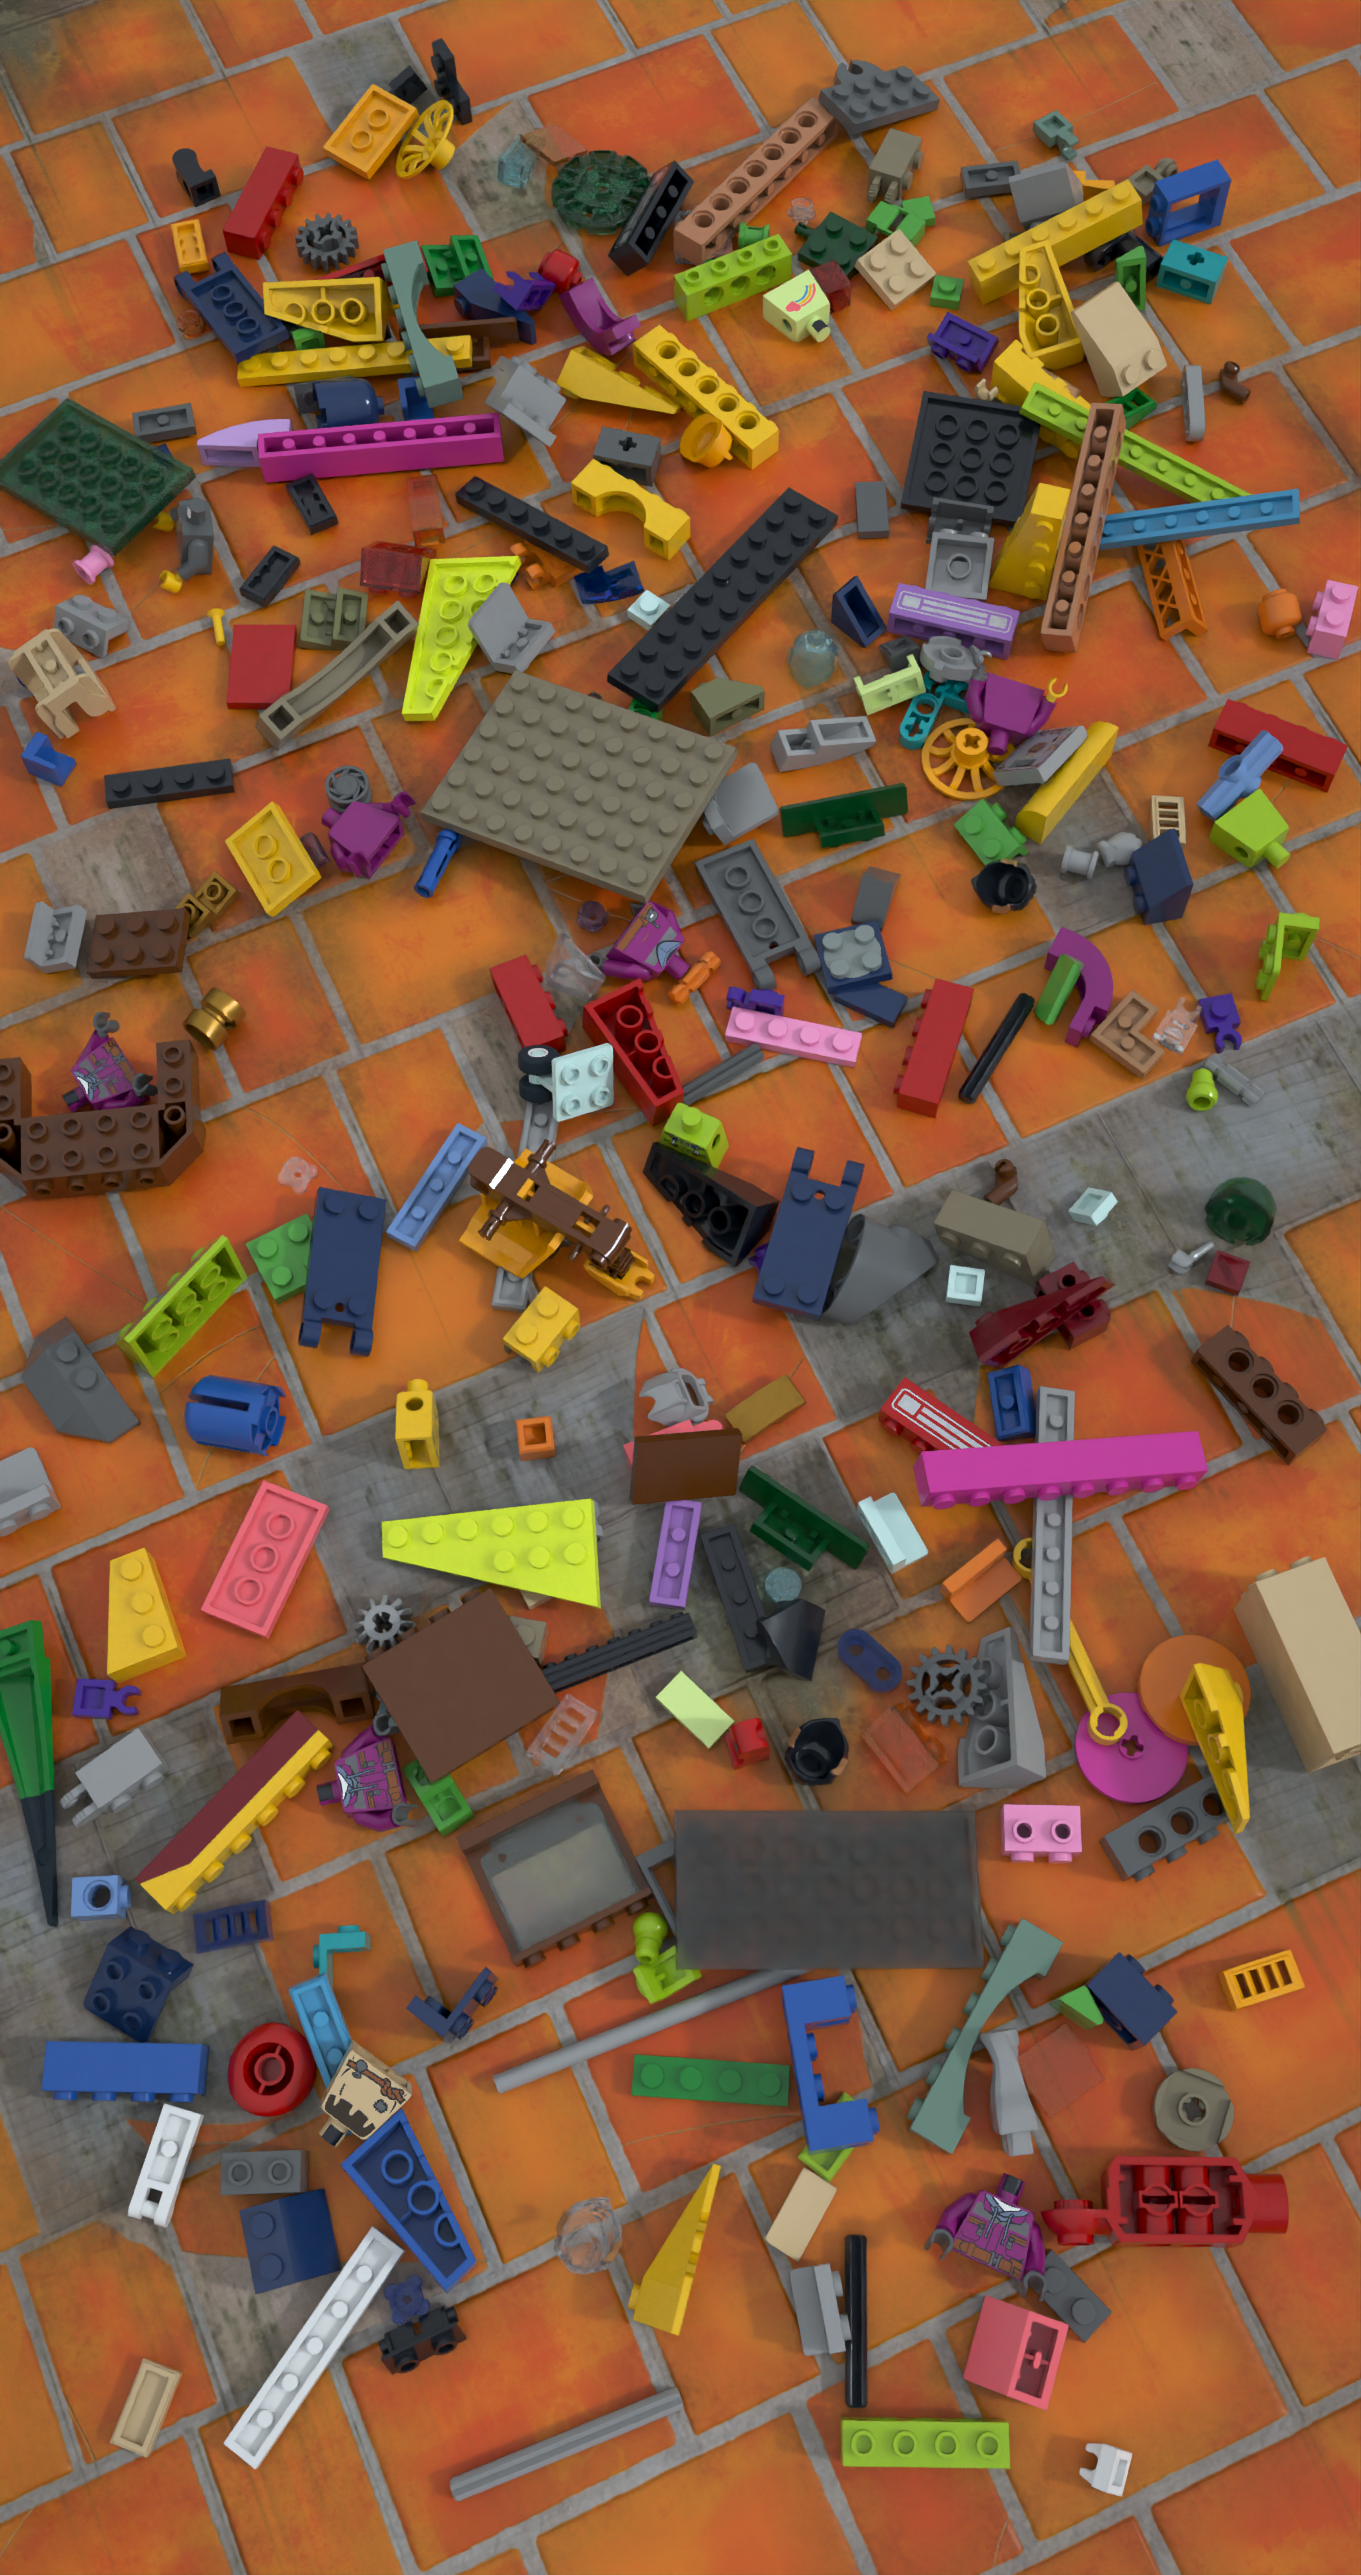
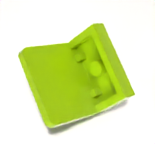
(1288, 939)

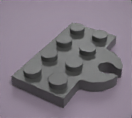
(872, 98)

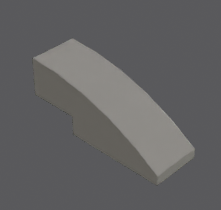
(821, 742)

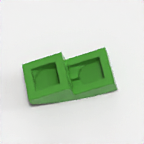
(441, 1799)

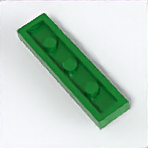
(710, 2080)

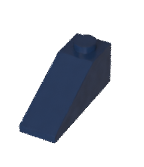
(479, 301)

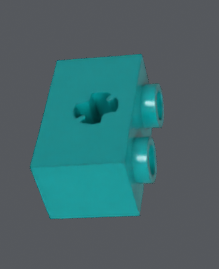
(1191, 271)

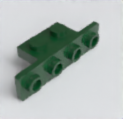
(845, 816)
(798, 1527)

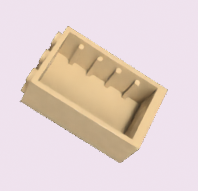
(1308, 1657)

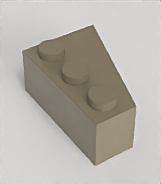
(996, 1236)

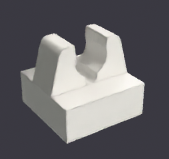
(1110, 2469)

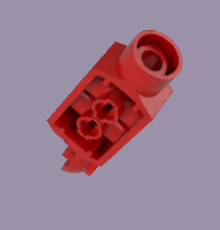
(1174, 2204)

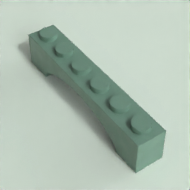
(437, 372)
(941, 2114)

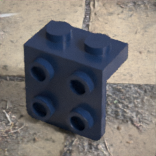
(135, 1983)

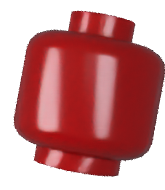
(561, 270)

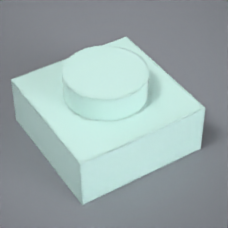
(647, 610)
(1093, 1206)
(965, 1285)

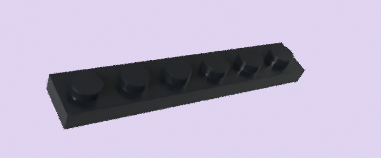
(532, 524)

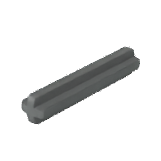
(722, 1073)

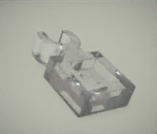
(1177, 1028)

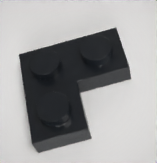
(447, 83)

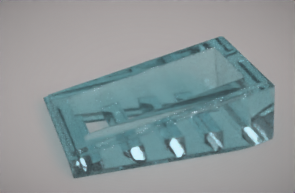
(517, 164)

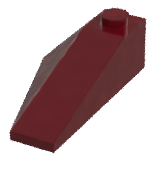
(1014, 1330)

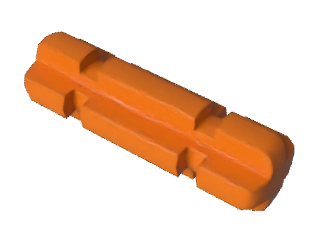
(694, 978)

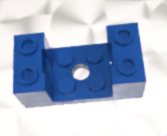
(813, 2007)

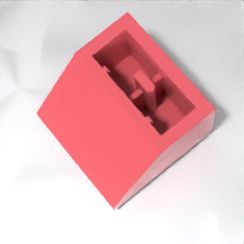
(1015, 2352)

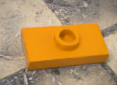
(190, 246)

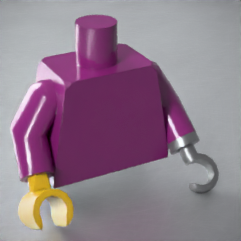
(1006, 707)

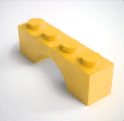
(603, 490)

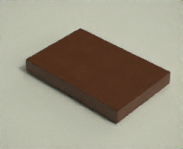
(685, 1466)

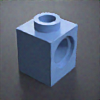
(85, 1892)

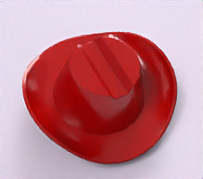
(271, 2070)

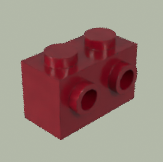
(1086, 1323)

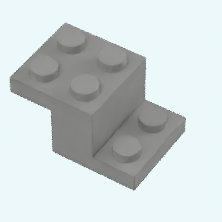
(526, 398)

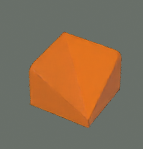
(535, 1438)

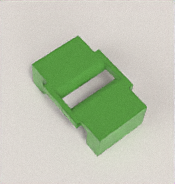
(885, 214)

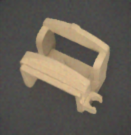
(48, 672)

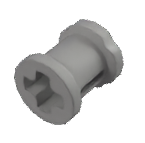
(1079, 862)

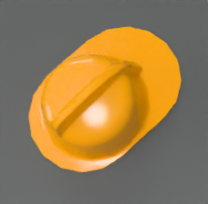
(706, 441)

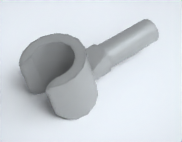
(1182, 1262)

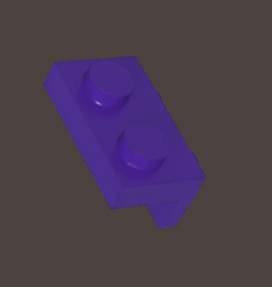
(963, 343)

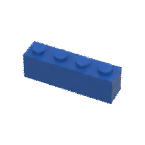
(125, 2069)

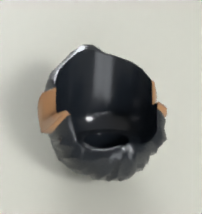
(1005, 885)
(817, 1752)

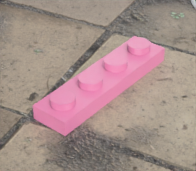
(793, 1037)

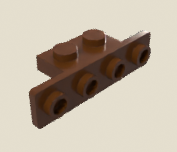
(482, 333)

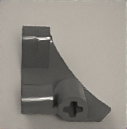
(882, 1266)

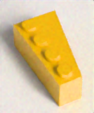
(1014, 377)
(1031, 550)

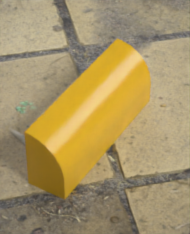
(1067, 783)

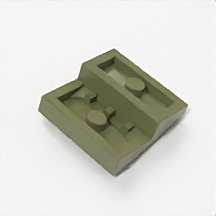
(332, 619)

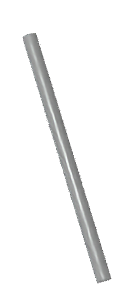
(641, 2027)

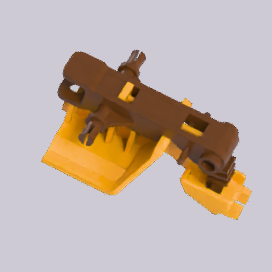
(536, 1205)

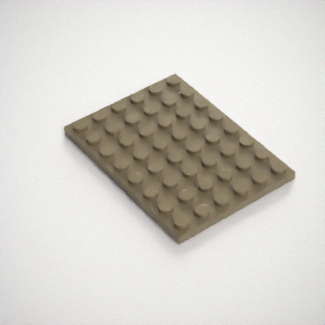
(580, 785)

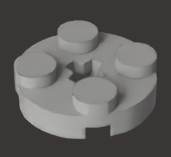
(948, 659)

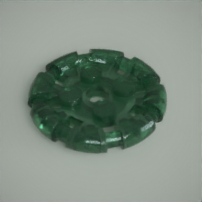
(582, 186)

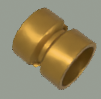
(214, 1018)

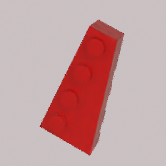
(639, 1051)

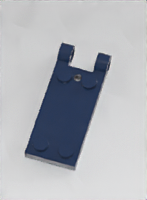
(232, 309)
(806, 1239)
(343, 1267)

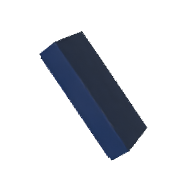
(874, 1002)

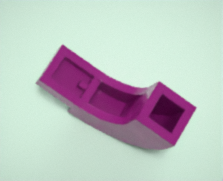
(595, 319)
(1093, 983)

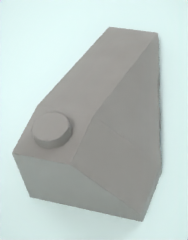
(1005, 1738)

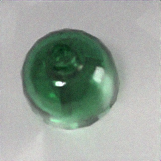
(1241, 1211)

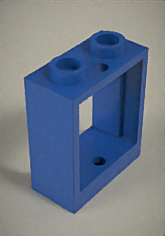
(1207, 180)

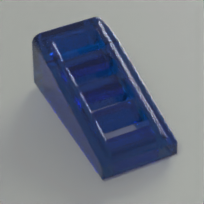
(263, 1921)

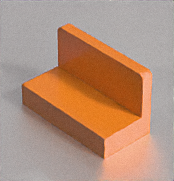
(980, 1582)

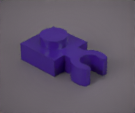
(758, 1000)
(1221, 1017)
(99, 1698)

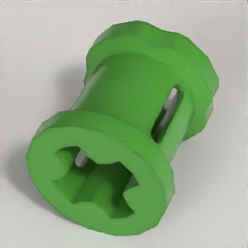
(751, 234)

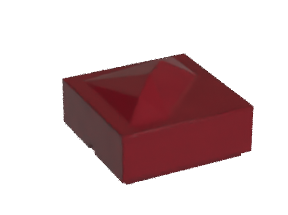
(1227, 1272)

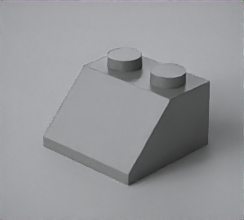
(1045, 193)

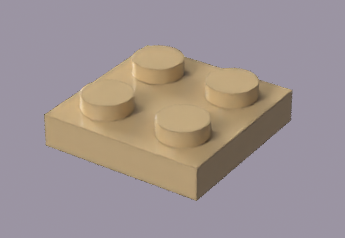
(895, 269)

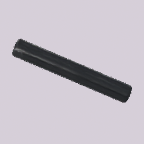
(996, 1048)
(856, 2308)

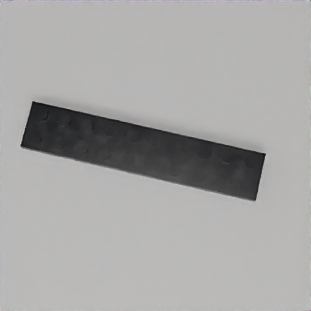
(722, 600)

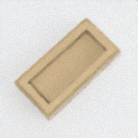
(146, 2407)

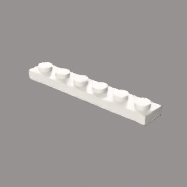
(314, 2347)

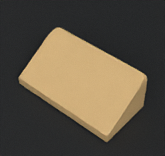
(800, 2214)

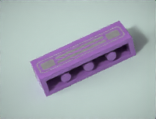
(930, 613)

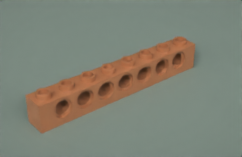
(755, 181)
(1083, 527)

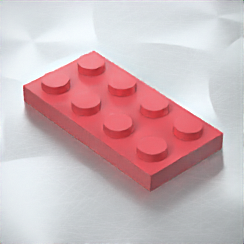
(265, 1559)

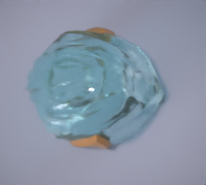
(812, 658)

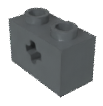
(629, 454)
(264, 2172)

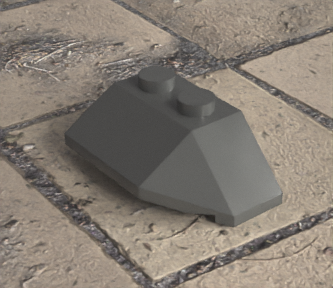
(75, 1387)

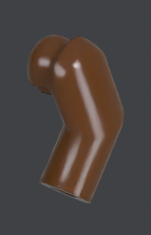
(1229, 382)

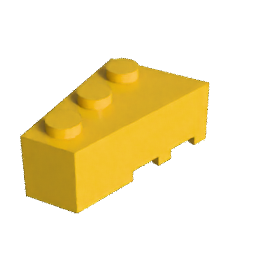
(140, 1619)

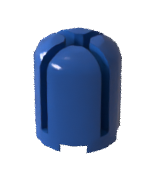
(235, 1414)

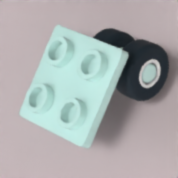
(574, 1082)

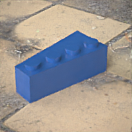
(405, 2192)

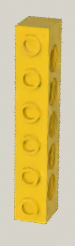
(703, 392)

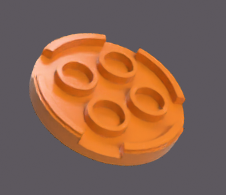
(1166, 1673)

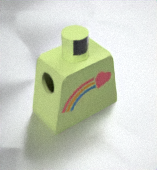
(798, 308)

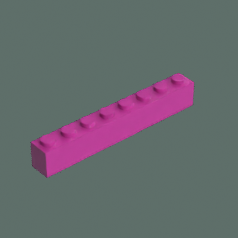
(381, 447)
(1059, 1469)

